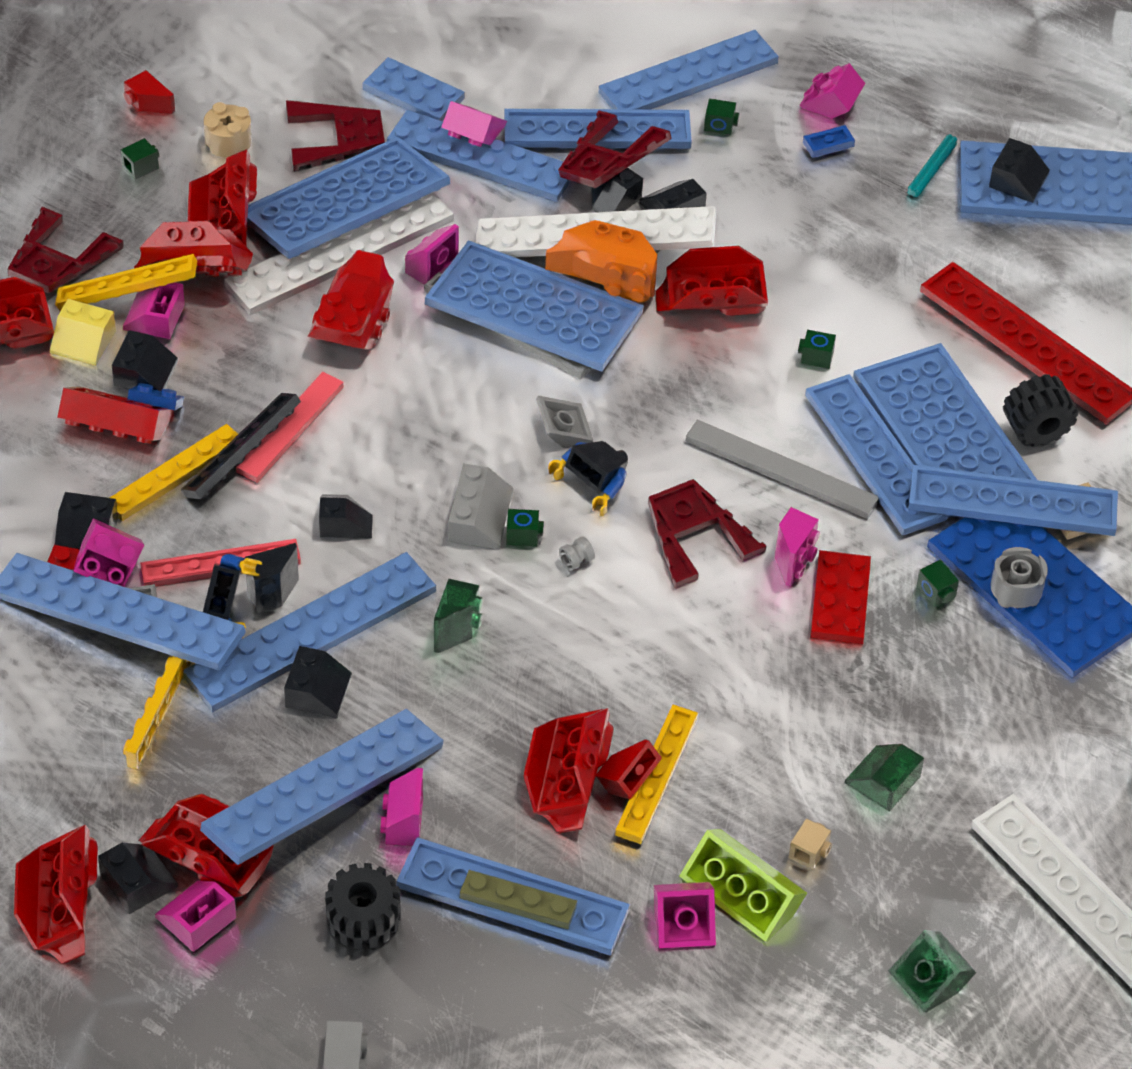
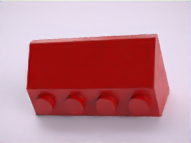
(113, 413)

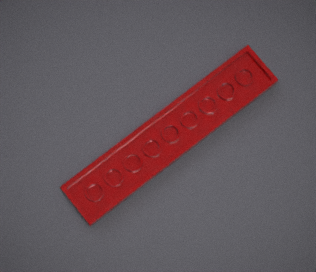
(1028, 341)

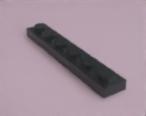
(240, 446)

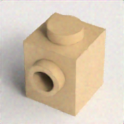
(810, 844)

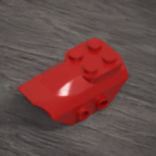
(225, 195)
(213, 248)
(714, 279)
(355, 303)
(23, 314)
(565, 765)
(180, 840)
(53, 893)

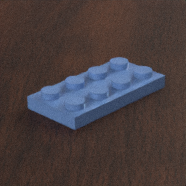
(412, 89)

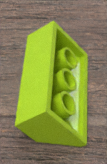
(743, 883)

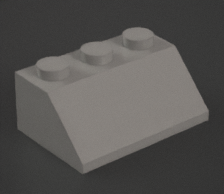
(479, 508)

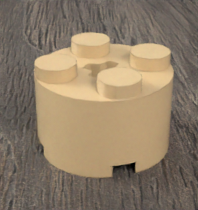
(227, 129)

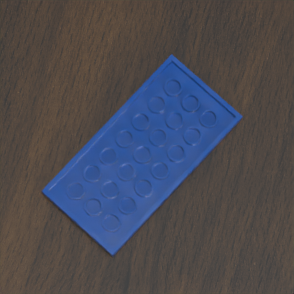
(1078, 611)

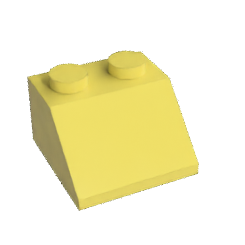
(82, 332)

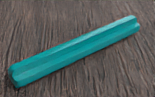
(932, 166)

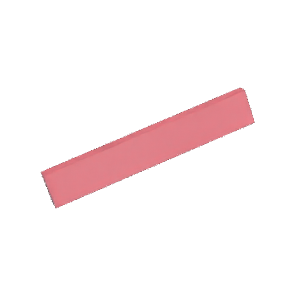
(275, 444)
(199, 565)

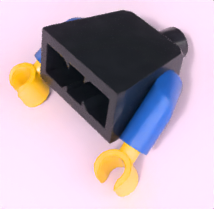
(597, 466)
(225, 583)

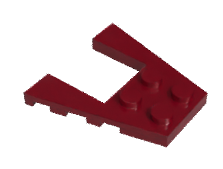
(355, 131)
(595, 164)
(50, 267)
(685, 511)

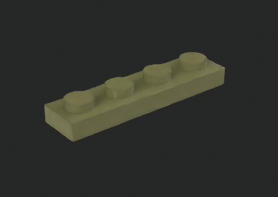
(518, 899)

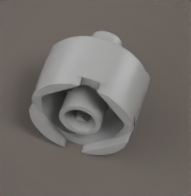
(1018, 578)

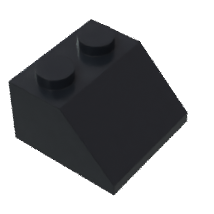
(1019, 171)
(678, 195)
(143, 361)
(77, 514)
(275, 579)
(316, 683)
(135, 875)

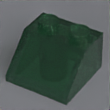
(457, 615)
(887, 774)
(931, 970)

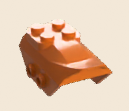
(607, 256)

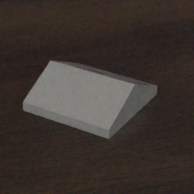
(564, 421)

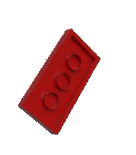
(840, 597)

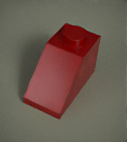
(148, 94)
(628, 769)

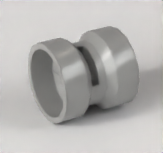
(576, 553)

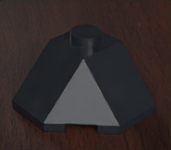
(618, 192)
(343, 518)

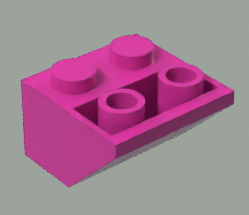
(833, 92)
(156, 310)
(796, 544)
(108, 553)
(198, 913)

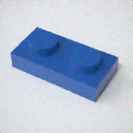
(828, 141)
(146, 394)

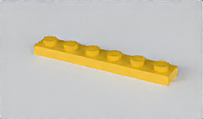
(128, 281)
(171, 473)
(154, 711)
(644, 803)

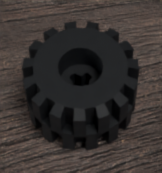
(1040, 410)
(363, 905)

